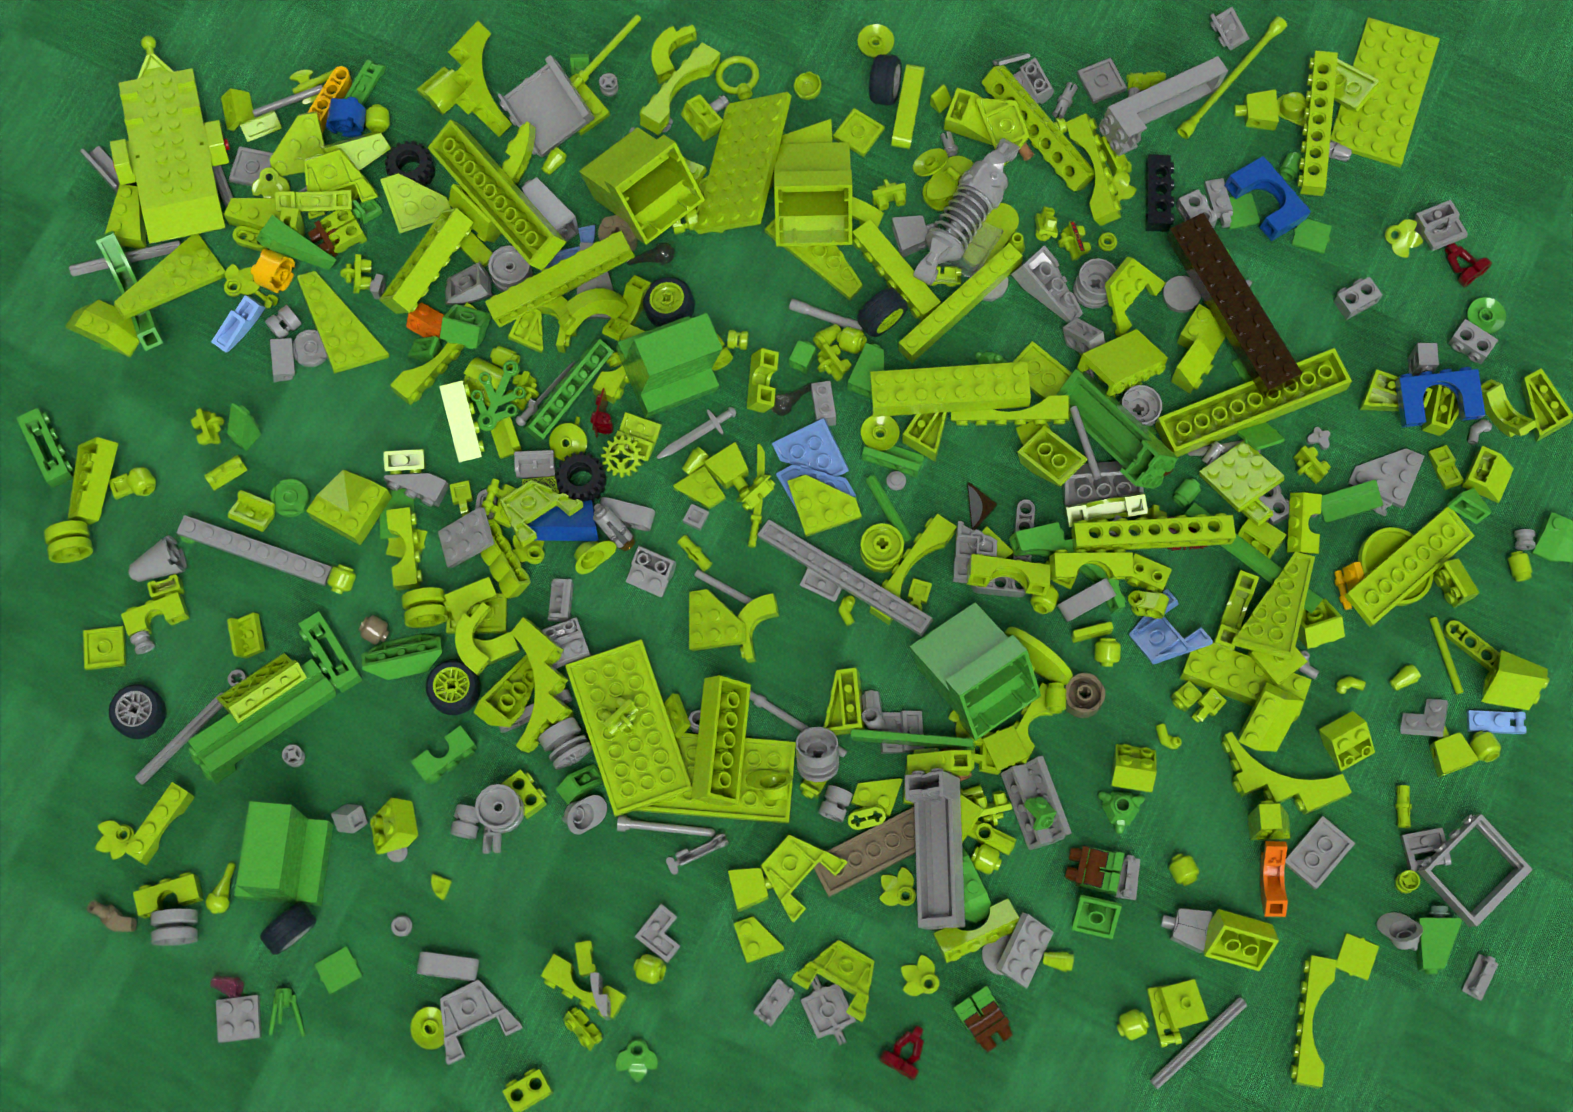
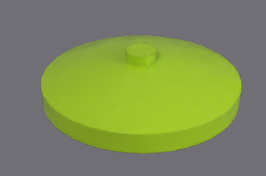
(1381, 546)
(1042, 658)

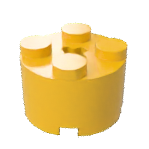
(273, 271)

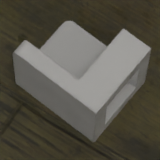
(349, 818)

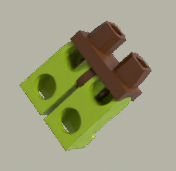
(338, 231)

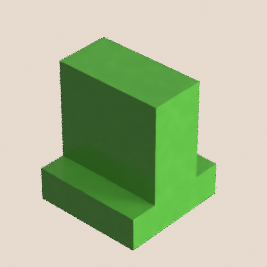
(671, 363)
(977, 670)
(283, 856)

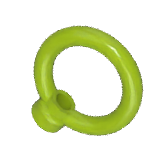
(742, 90)

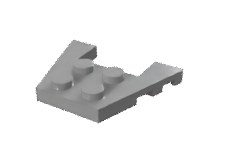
(467, 1010)

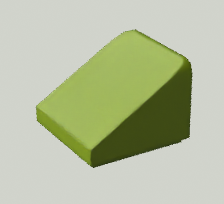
(940, 99)

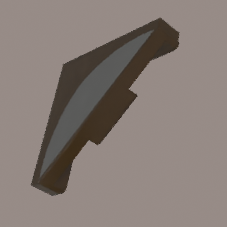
(979, 506)

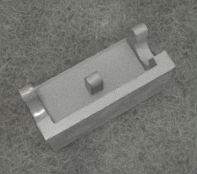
(282, 359)
(535, 464)
(560, 600)
(774, 1002)

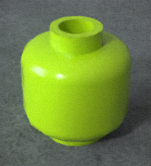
(377, 118)
(851, 340)
(141, 481)
(341, 578)
(1046, 603)
(1107, 652)
(1485, 746)
(986, 859)
(1184, 869)
(649, 969)
(1133, 1024)

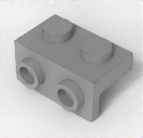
(1230, 28)

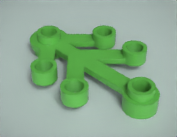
(497, 399)

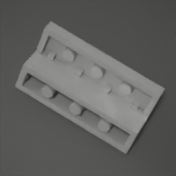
(1029, 782)

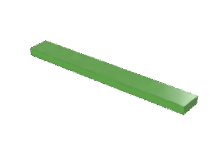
(1255, 559)

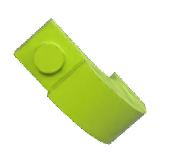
(664, 47)
(633, 296)
(591, 303)
(557, 309)
(1501, 411)
(752, 614)
(464, 639)

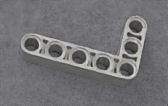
(1009, 589)

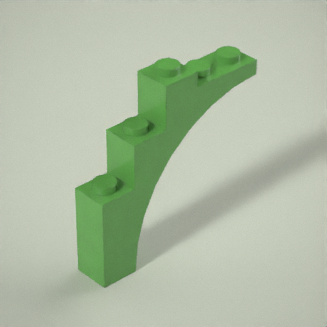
(125, 277)
(1049, 538)

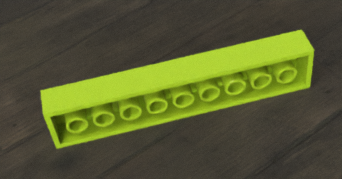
(497, 195)
(1245, 406)

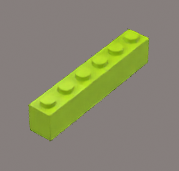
(894, 269)

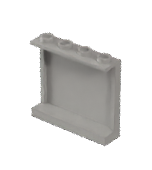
(549, 104)

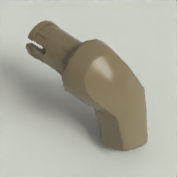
(112, 917)

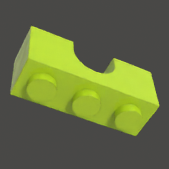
(760, 394)
(1299, 535)
(139, 618)
(150, 898)

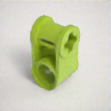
(1149, 605)

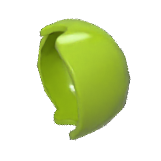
(807, 85)

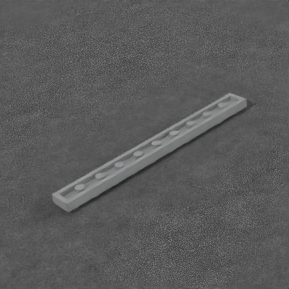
(845, 577)

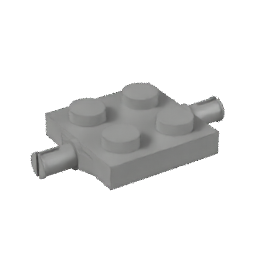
(827, 1011)

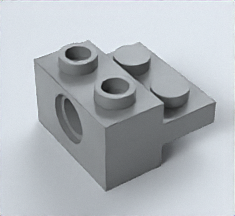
(1440, 225)

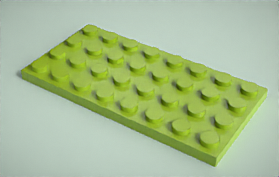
(1386, 120)
(743, 163)
(637, 763)
(752, 805)

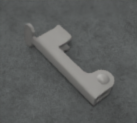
(685, 856)

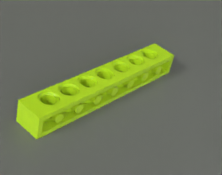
(1326, 63)
(1048, 130)
(1221, 522)

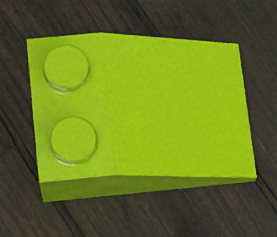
(1050, 457)

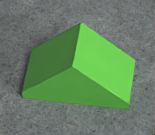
(425, 348)
(1470, 506)

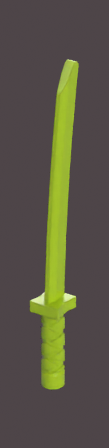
(756, 518)

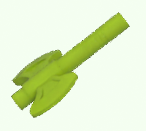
(305, 83)

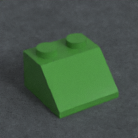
(464, 326)

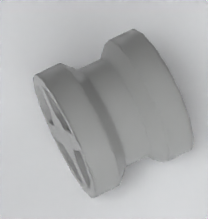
(608, 80)
(1524, 539)
(142, 642)
(291, 752)

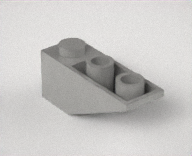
(423, 486)

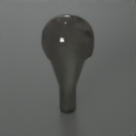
(661, 254)
(784, 402)

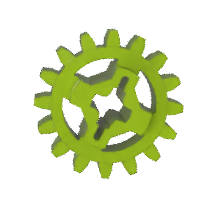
(622, 464)

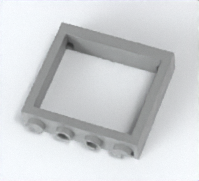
(1520, 870)

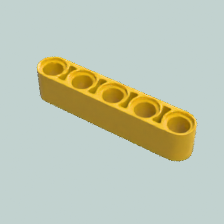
(333, 84)

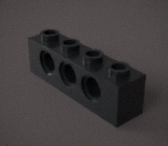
(1158, 220)

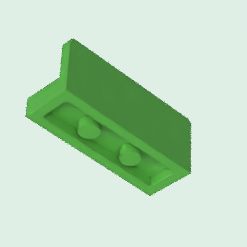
(895, 459)
(1351, 501)

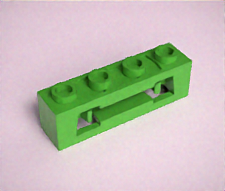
(59, 472)
(312, 626)

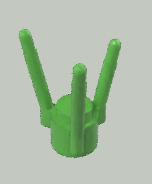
(282, 999)

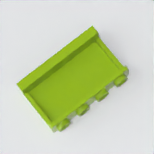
(1124, 361)

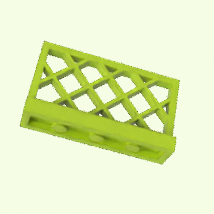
(268, 689)

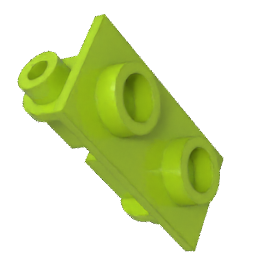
(1144, 81)
(950, 277)
(225, 472)
(749, 495)
(587, 1036)

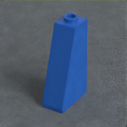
(558, 526)

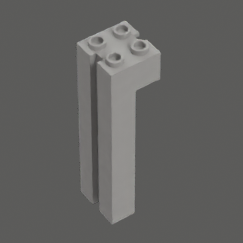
(1128, 117)
(937, 848)

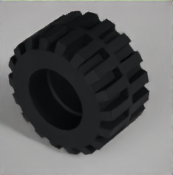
(409, 153)
(576, 464)

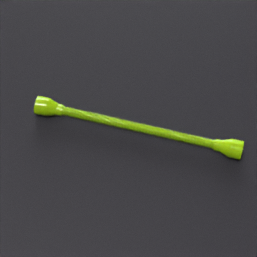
(1275, 28)

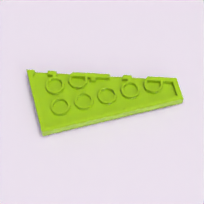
(827, 263)
(179, 273)
(341, 333)
(1278, 616)

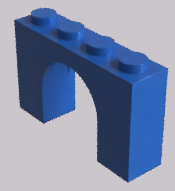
(1263, 176)
(1462, 383)

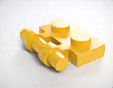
(1352, 575)

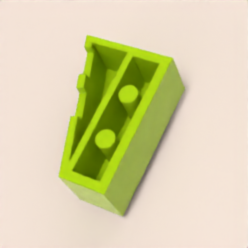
(362, 148)
(1382, 393)
(925, 433)
(1269, 822)

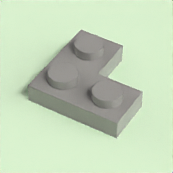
(1429, 723)
(654, 935)

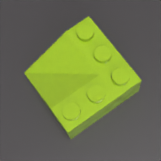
(349, 505)

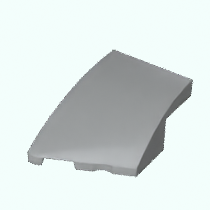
(969, 543)

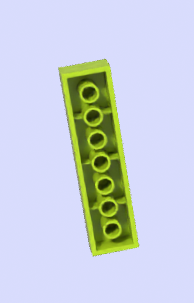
(950, 389)

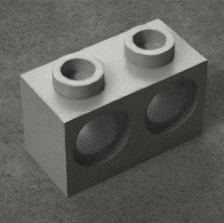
(1188, 211)
(1360, 300)
(1082, 336)
(1475, 337)
(1423, 358)
(823, 402)
(1276, 500)

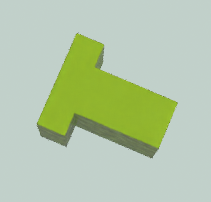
(643, 183)
(813, 194)

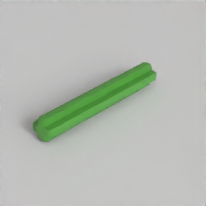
(887, 507)

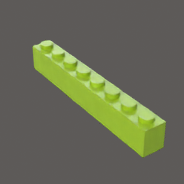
(560, 279)
(960, 303)

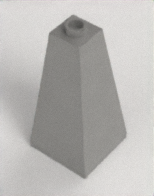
(551, 208)

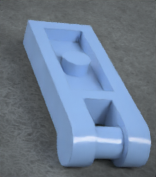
(1495, 722)

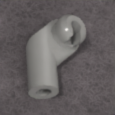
(1307, 669)

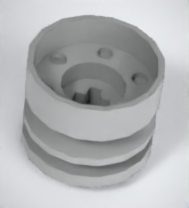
(1090, 282)
(1143, 401)
(566, 746)
(817, 754)

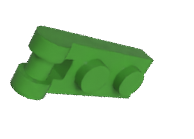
(366, 81)

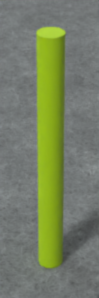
(1446, 655)

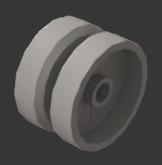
(508, 268)
(499, 796)
(174, 927)

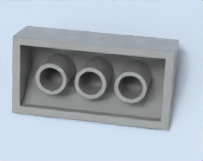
(1083, 488)

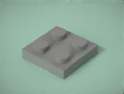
(238, 1019)

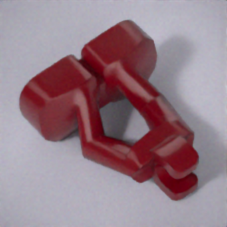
(1469, 274)
(893, 1059)

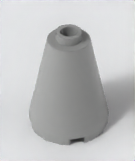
(159, 561)

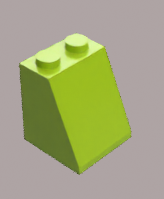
(1514, 682)

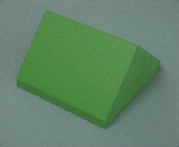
(1096, 916)

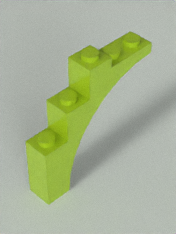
(470, 77)
(548, 682)
(1278, 788)

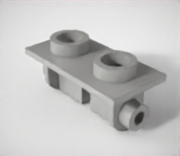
(1129, 878)
(1480, 976)

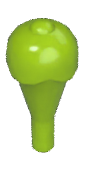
(218, 900)

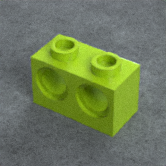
(701, 117)
(526, 792)
(530, 1096)

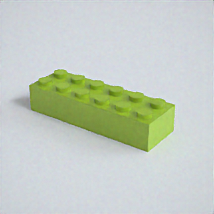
(426, 261)
(1236, 675)
(721, 741)

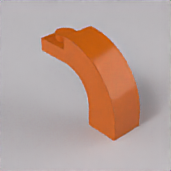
(1272, 879)

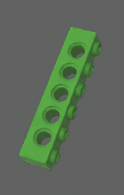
(568, 389)

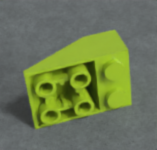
(965, 117)

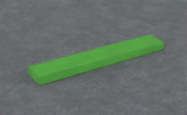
(913, 739)

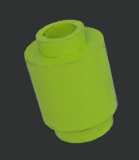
(501, 355)
(1520, 566)
(1056, 698)

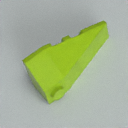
(508, 697)

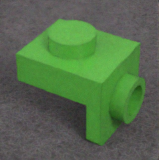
(366, 210)
(1041, 811)

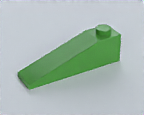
(287, 241)
(1555, 539)

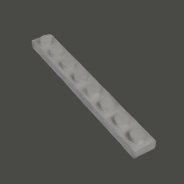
(254, 550)

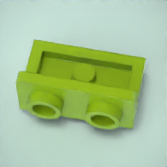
(252, 511)
(246, 635)

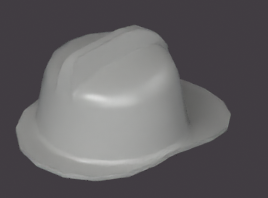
(585, 814)
(1401, 930)

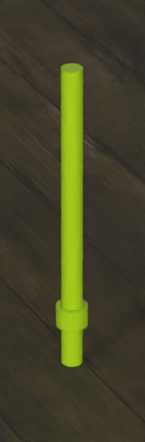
(584, 74)

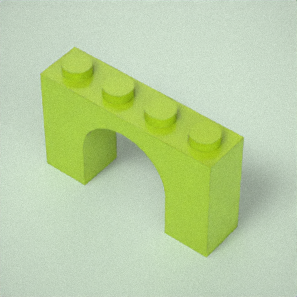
(463, 601)

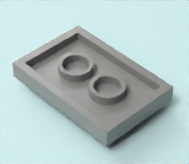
(466, 537)
(1319, 853)
(1024, 950)

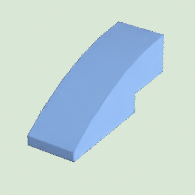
(238, 323)

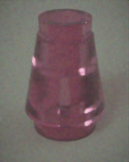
(228, 985)

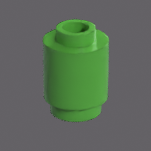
(1290, 166)
(1186, 492)

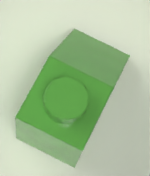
(579, 784)

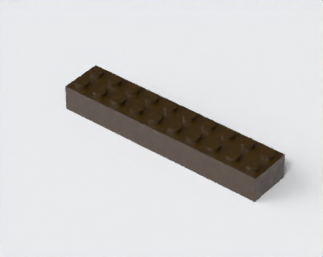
(1234, 305)

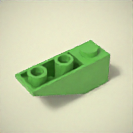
(242, 427)

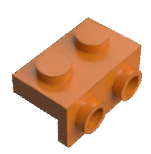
(425, 321)

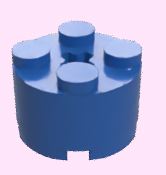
(346, 117)

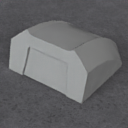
(468, 286)

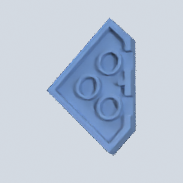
(812, 449)
(796, 471)

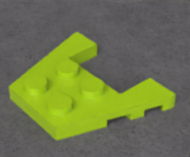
(333, 172)
(1125, 286)
(530, 503)
(790, 865)
(844, 968)

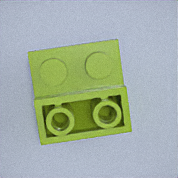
(441, 90)
(473, 371)

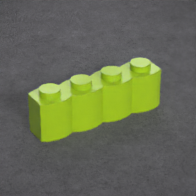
(505, 564)

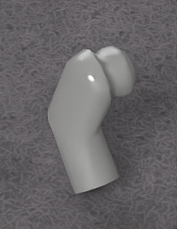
(1477, 428)

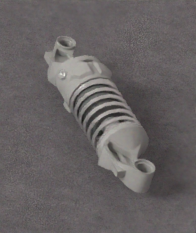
(976, 196)

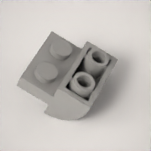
(1035, 81)
(651, 571)
(571, 639)

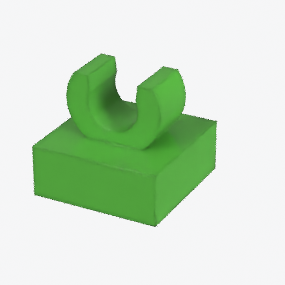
(579, 62)

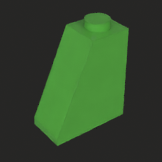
(870, 360)
(1436, 943)

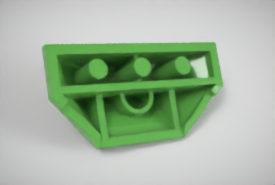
(402, 656)
(976, 899)

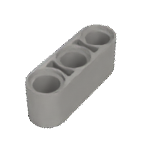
(630, 514)
(1086, 600)
(447, 966)

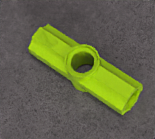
(997, 839)

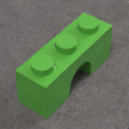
(459, 748)

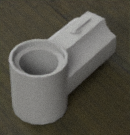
(872, 711)

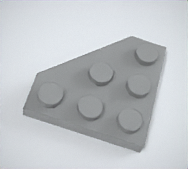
(1393, 474)

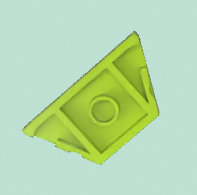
(1004, 120)

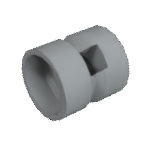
(289, 319)
(835, 803)
(465, 822)

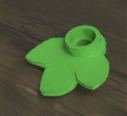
(636, 1063)

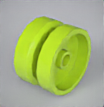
(68, 541)
(881, 559)
(424, 607)

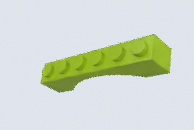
(699, 65)
(1103, 202)
(413, 382)
(1051, 409)
(935, 537)
(1308, 1065)

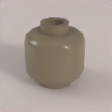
(374, 629)

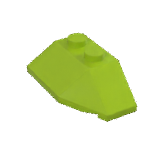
(105, 326)

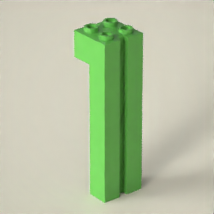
(1119, 432)
(229, 742)

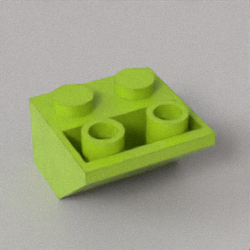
(1488, 474)
(1455, 583)
(1347, 740)
(1134, 768)
(394, 826)

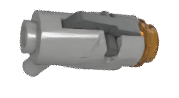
(613, 527)

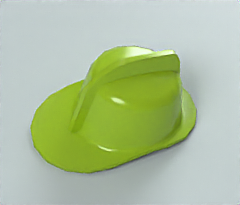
(1292, 107)
(592, 554)
(771, 783)

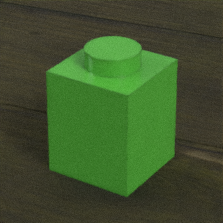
(802, 356)

